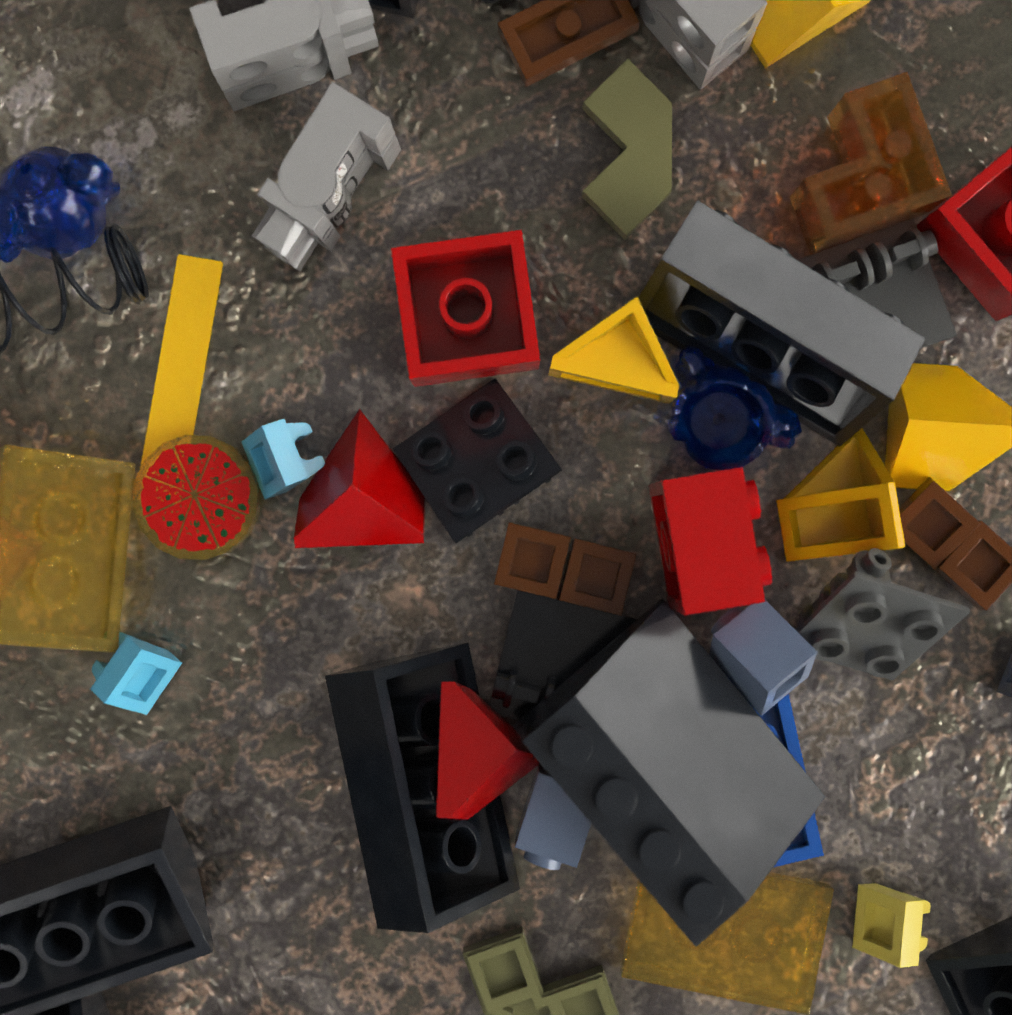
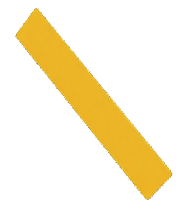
(183, 351)

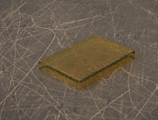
(62, 549)
(757, 956)

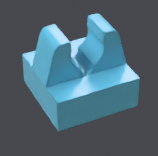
(276, 458)
(134, 674)

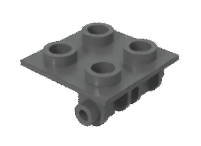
(892, 275)
(873, 622)

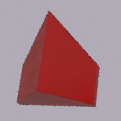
(360, 496)
(476, 754)

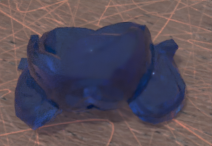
(53, 202)
(748, 409)

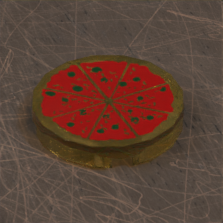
(196, 497)

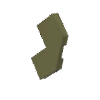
(641, 124)
(511, 984)

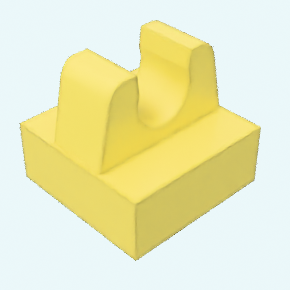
(889, 924)

